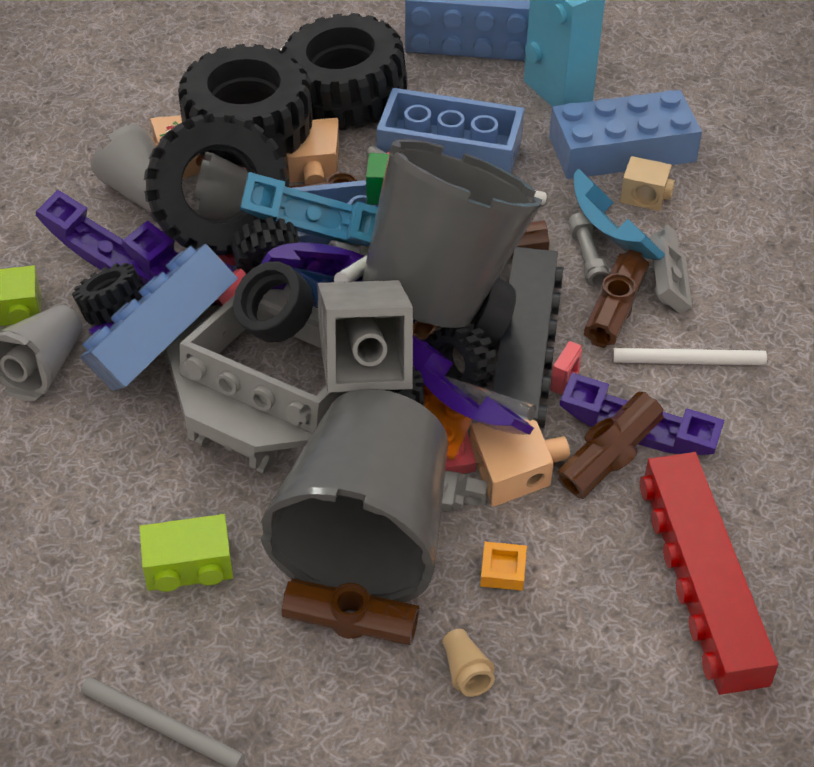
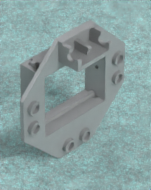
(234, 402)

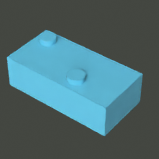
(563, 49)

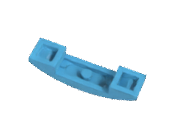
(308, 212)
(628, 235)

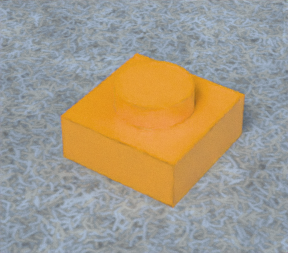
(503, 566)

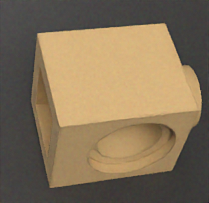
(646, 183)

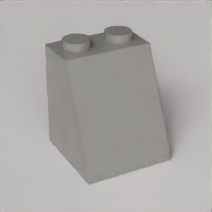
(366, 335)

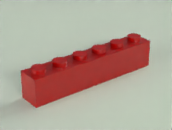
(708, 575)

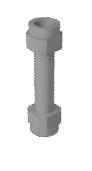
(595, 267)

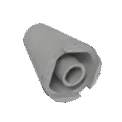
(124, 162)
(219, 188)
(36, 351)

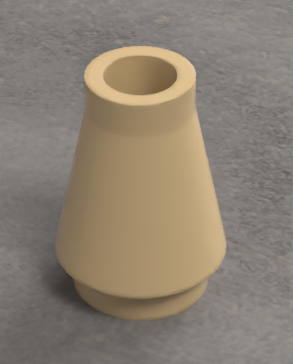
(468, 665)

